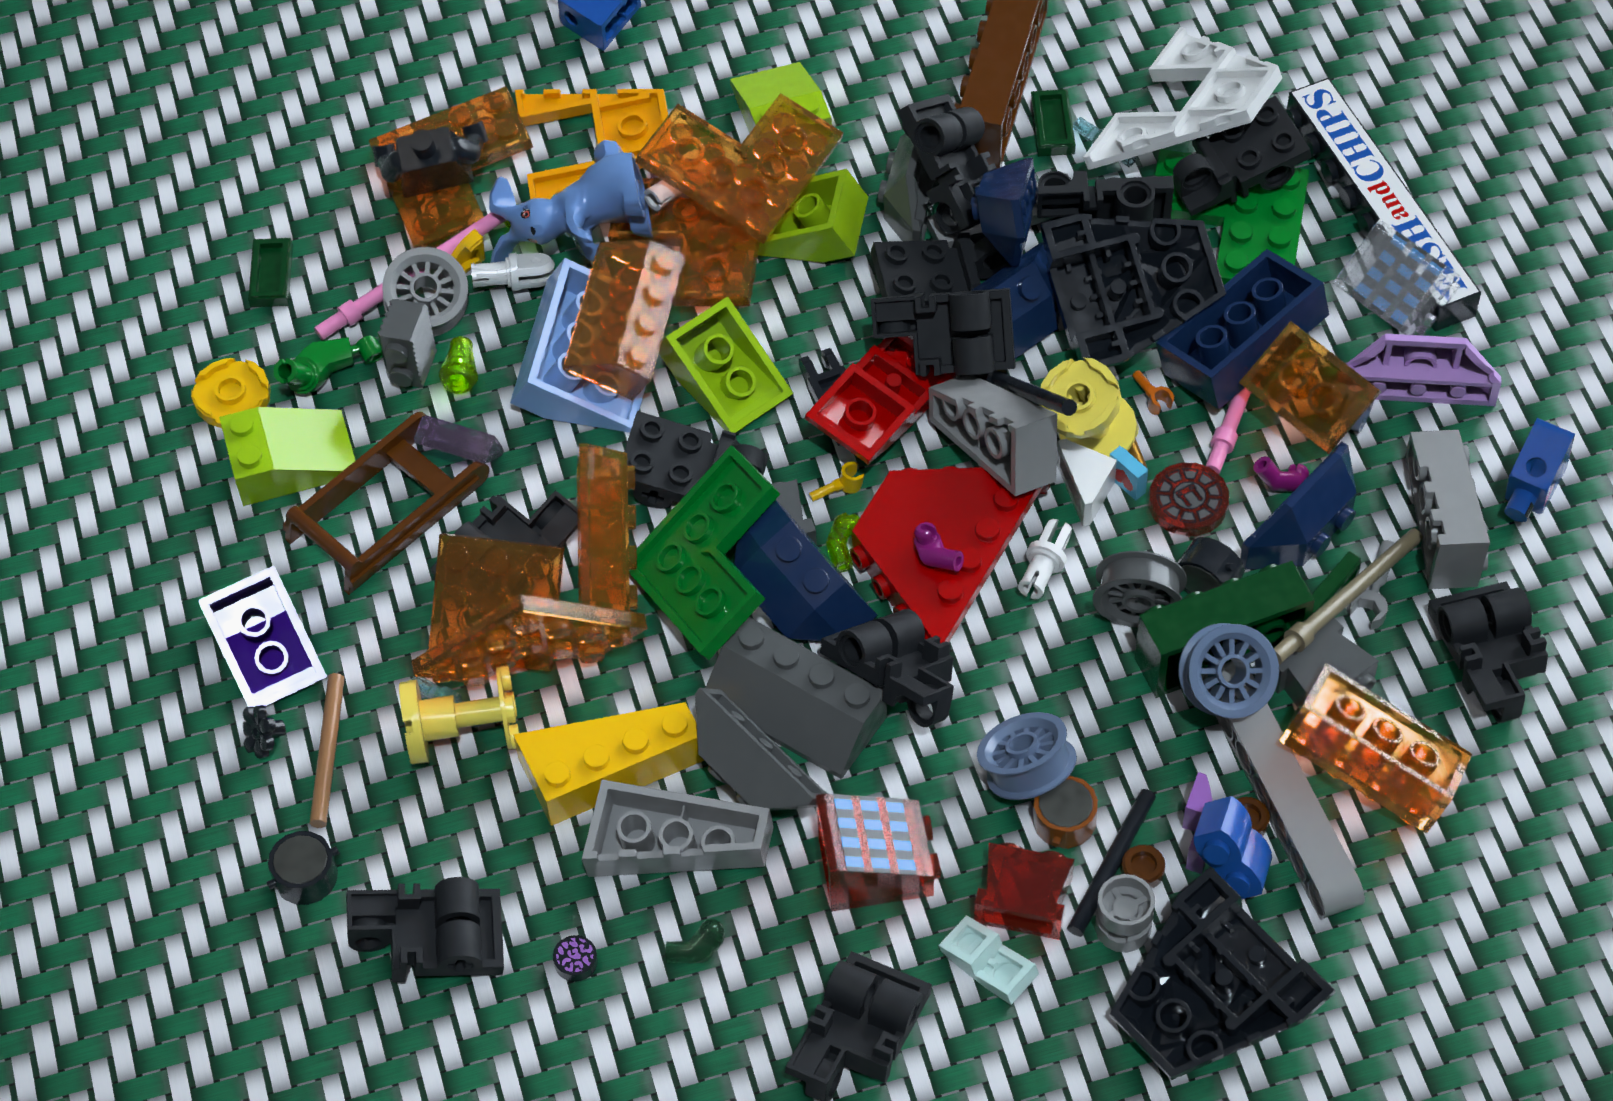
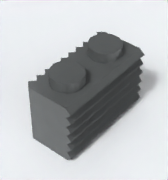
(407, 343)

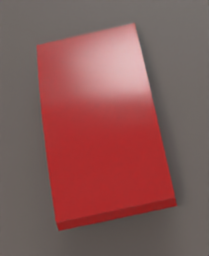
(875, 399)

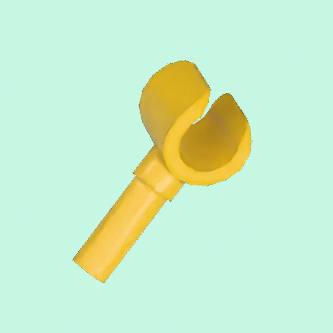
(845, 482)

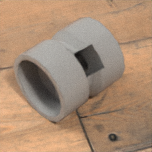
(1124, 913)

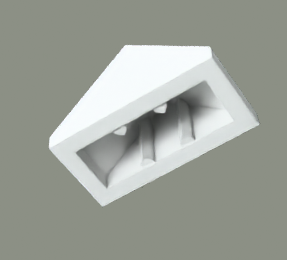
(1086, 476)

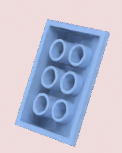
(542, 382)

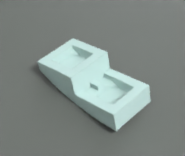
(987, 960)

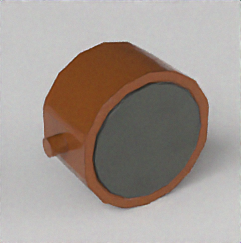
(1066, 814)

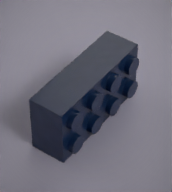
(1230, 336)

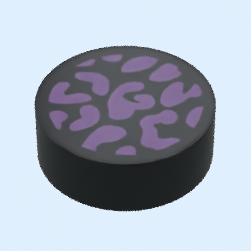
(575, 958)

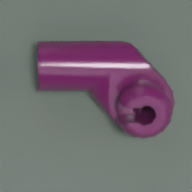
(1280, 480)
(932, 551)

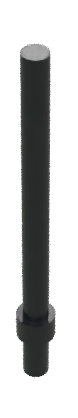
(1030, 392)

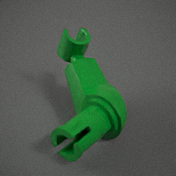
(321, 359)

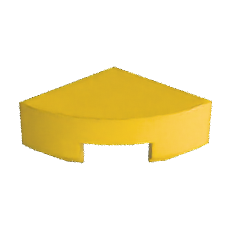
(470, 250)

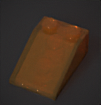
(1309, 387)

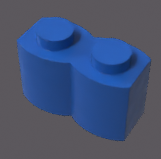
(1232, 846)

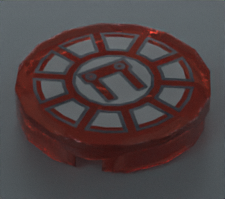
(1188, 499)

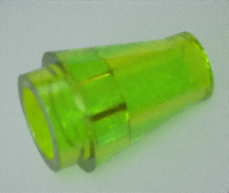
(459, 367)

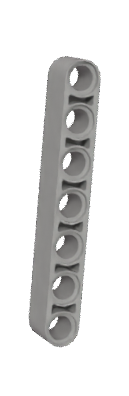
(1292, 809)

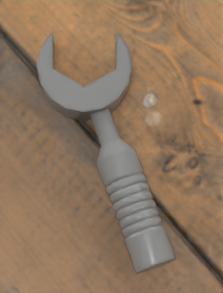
(1371, 598)

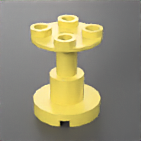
(1102, 415)
(442, 717)

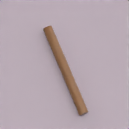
(327, 750)

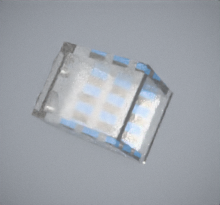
(1398, 279)

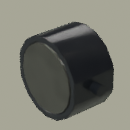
(1209, 564)
(302, 867)

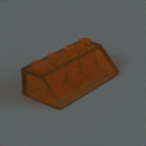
(624, 315)
(604, 528)
(1376, 748)

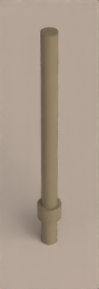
(1302, 633)

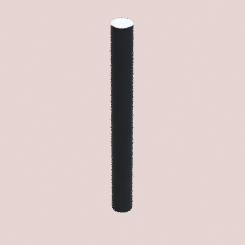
(1111, 861)

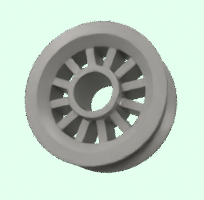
(444, 264)

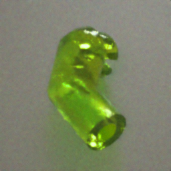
(837, 541)

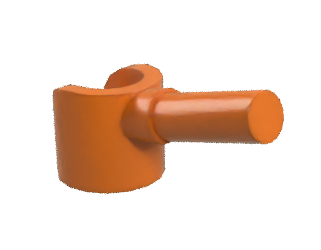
(1154, 393)

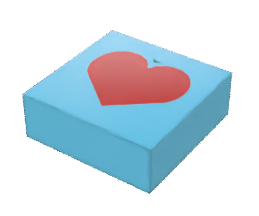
(1130, 473)

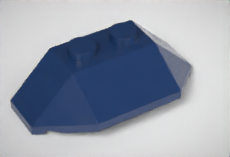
(1005, 207)
(1032, 298)
(1307, 517)
(799, 583)

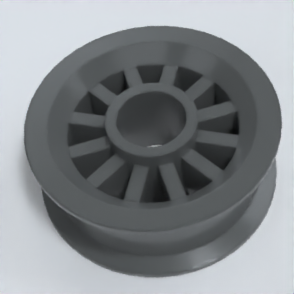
(1134, 583)

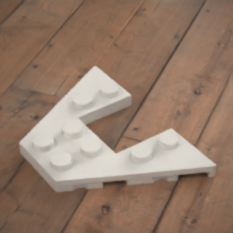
(1228, 97)

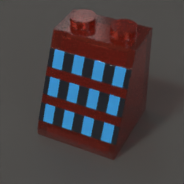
(874, 850)

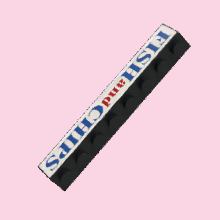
(1371, 185)

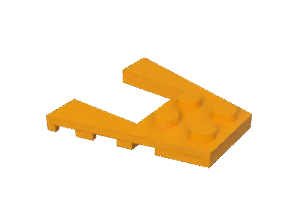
(622, 117)

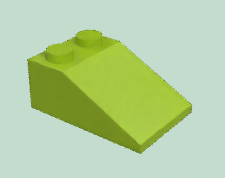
(760, 89)
(821, 222)
(724, 367)
(285, 450)

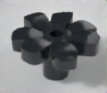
(260, 730)

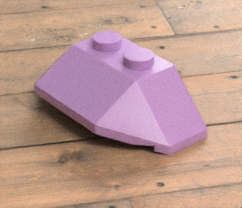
(1428, 370)

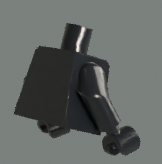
(431, 158)

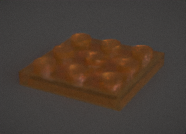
(484, 574)

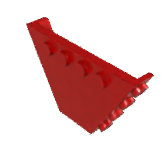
(970, 515)

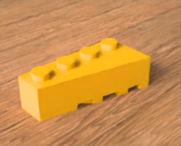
(626, 748)

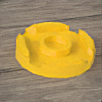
(229, 388)

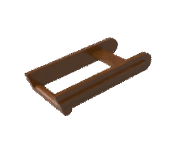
(397, 449)

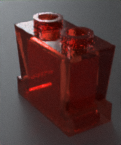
(1024, 890)

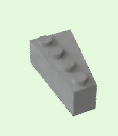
(998, 431)
(1447, 509)
(670, 831)

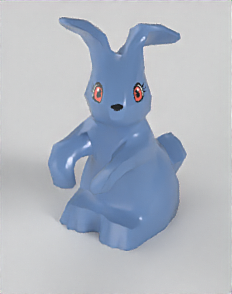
(604, 194)

